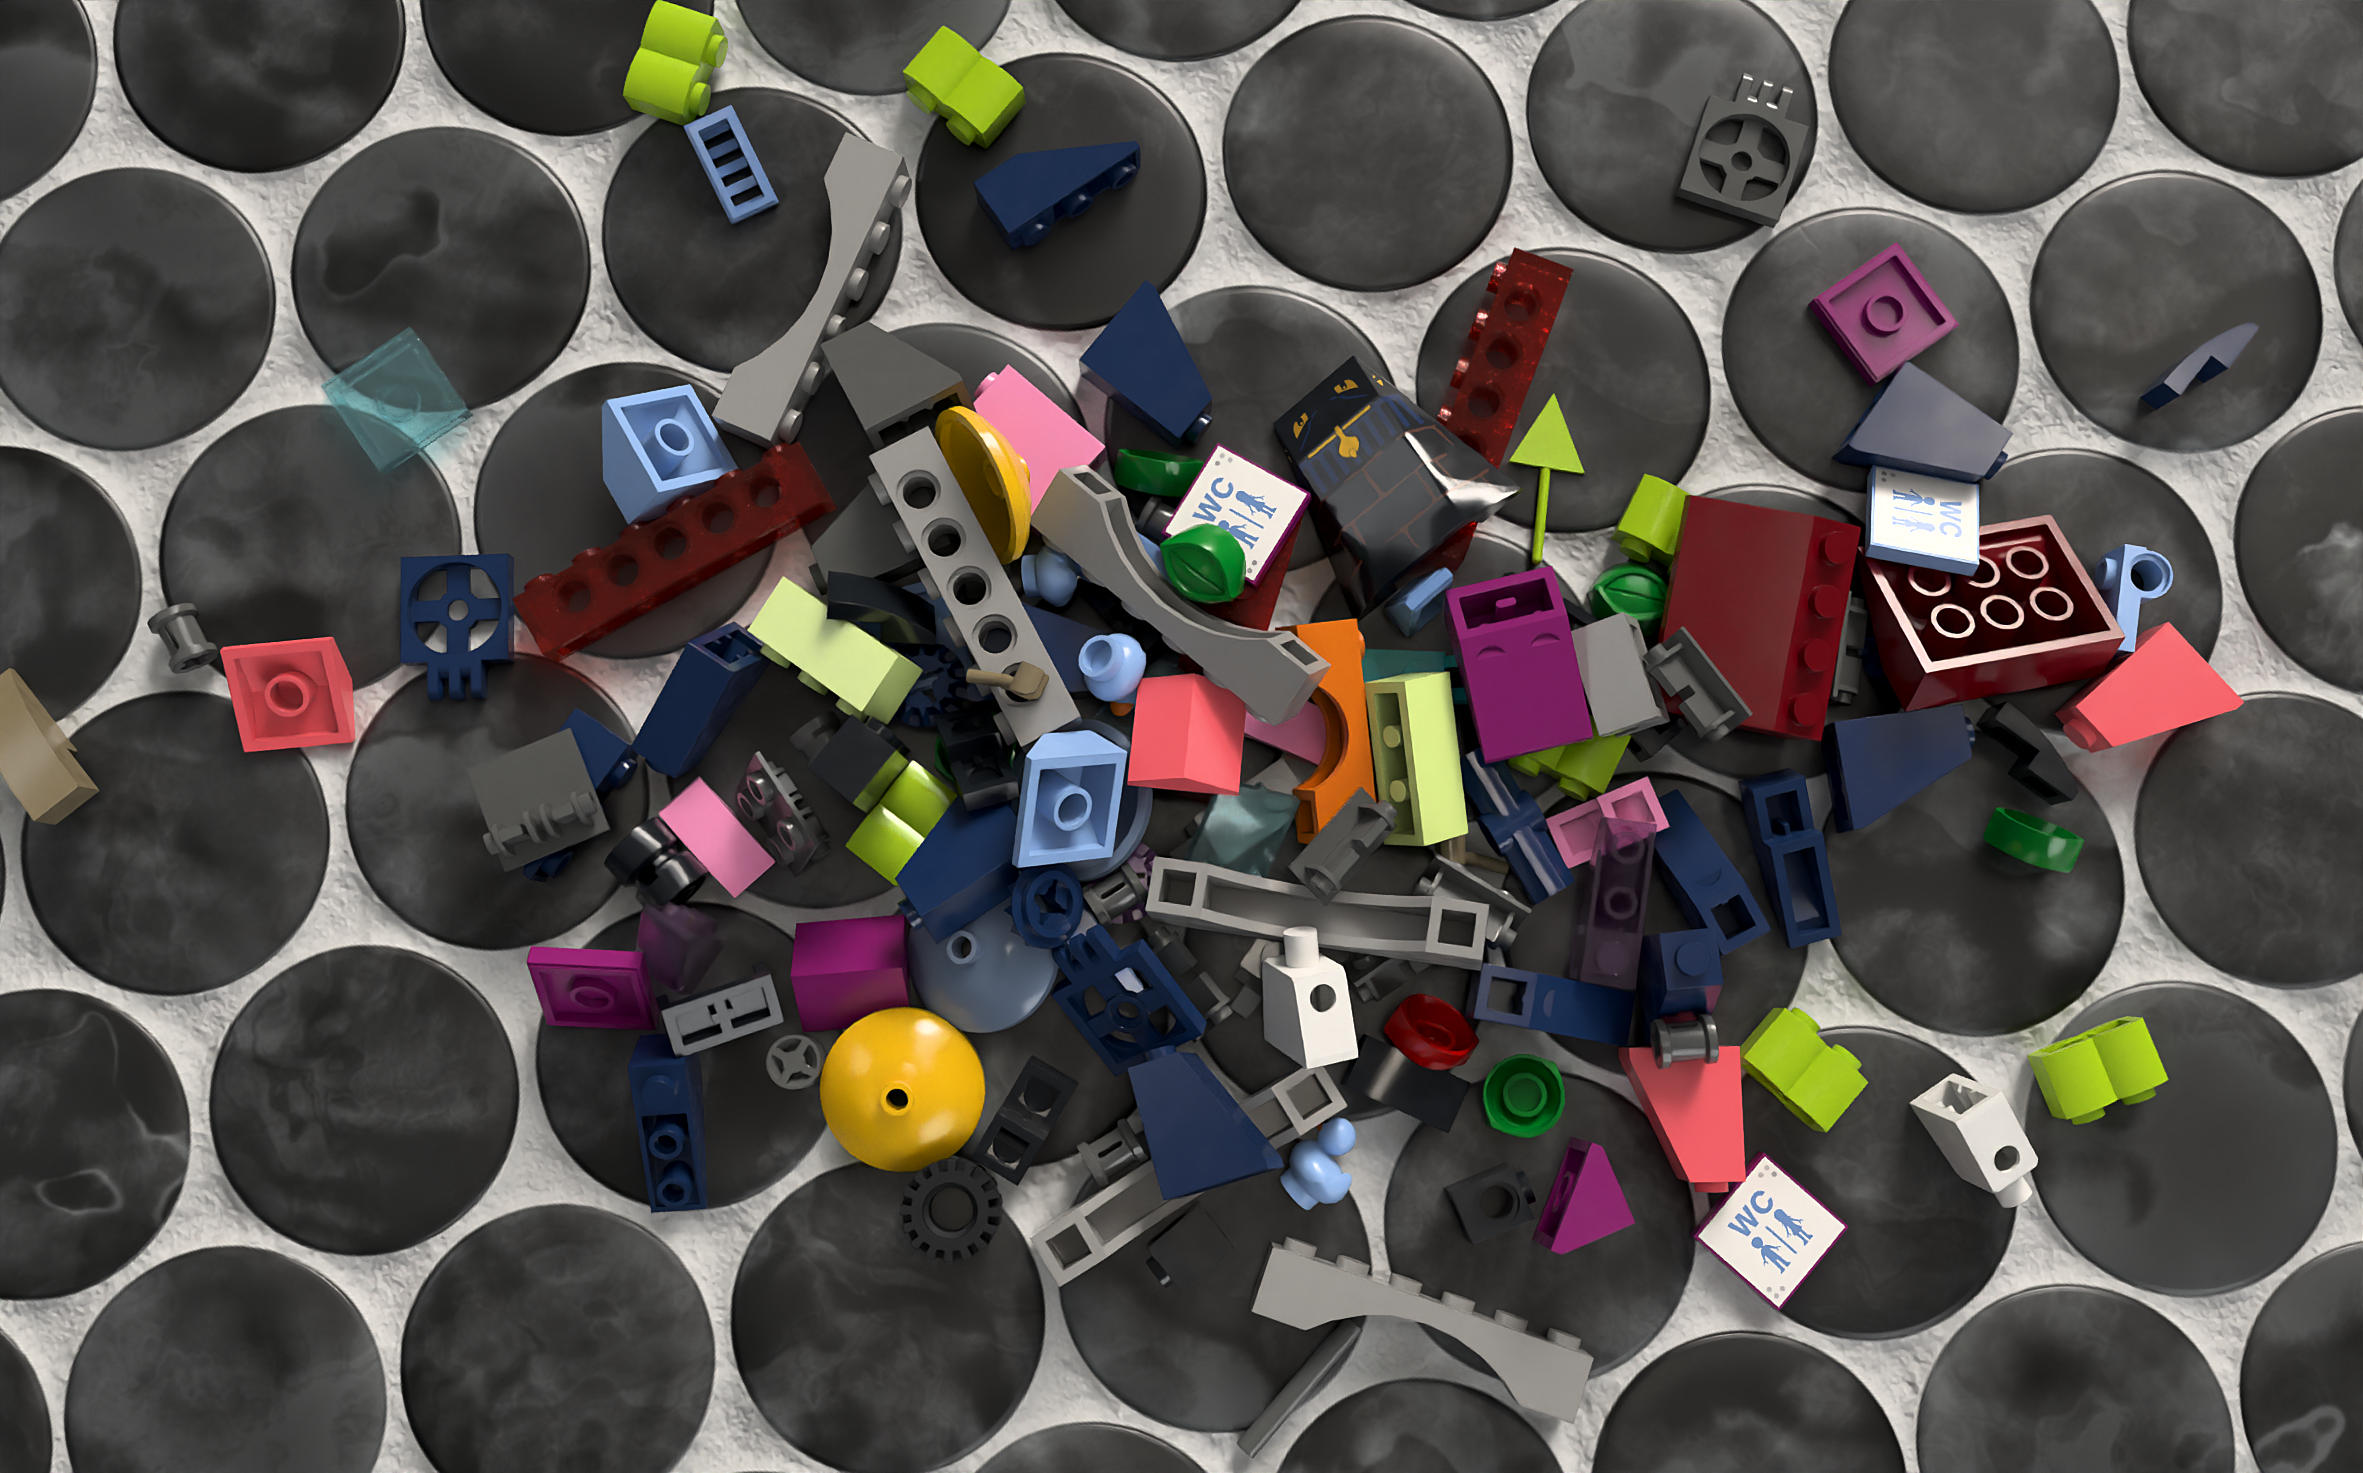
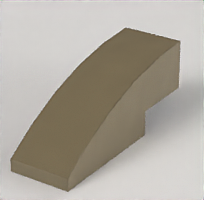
(38, 756)

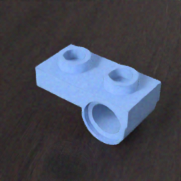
(2121, 595)

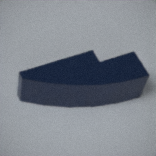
(1791, 856)

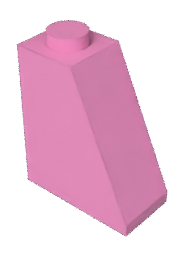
(1036, 430)

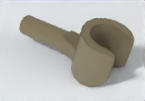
(1027, 683)
(1455, 850)

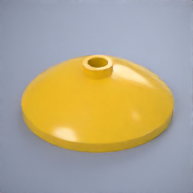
(990, 478)
(910, 1053)

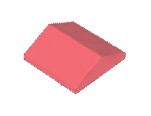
(290, 694)
(1187, 736)

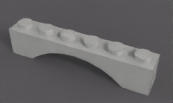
(769, 390)
(1095, 528)
(1373, 924)
(1135, 1201)
(1309, 1291)

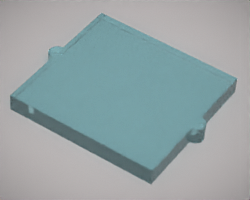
(1244, 829)

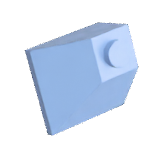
(659, 451)
(1069, 799)

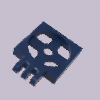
(459, 660)
(1094, 962)

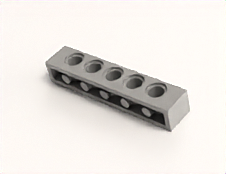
(920, 463)

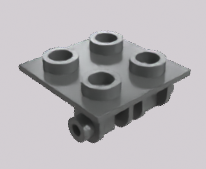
(765, 798)
(537, 800)

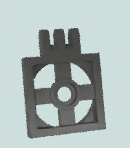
(1755, 116)

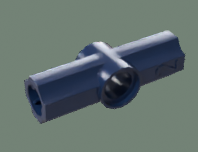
(1514, 827)

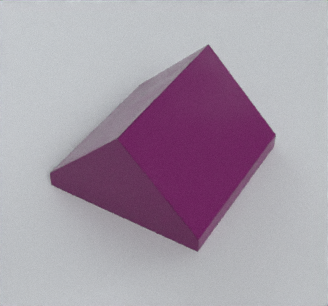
(849, 970)
(1582, 1200)

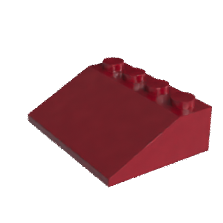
(1765, 606)
(2007, 629)

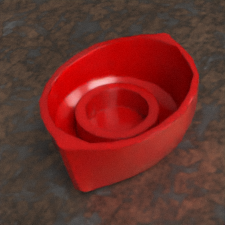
(1431, 1032)

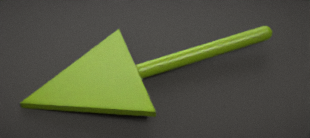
(1548, 448)

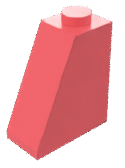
(2146, 693)
(1693, 1114)

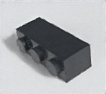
(862, 761)

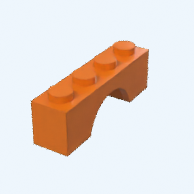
(1343, 704)

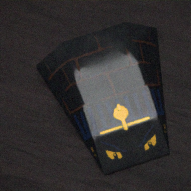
(1382, 480)

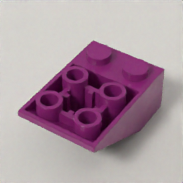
(1517, 664)

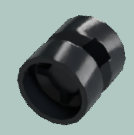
(655, 866)

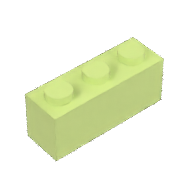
(833, 653)
(1417, 756)

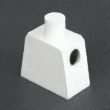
(1307, 1003)
(1978, 1136)

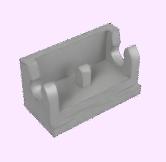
(1615, 677)

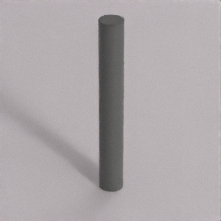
(1299, 1387)

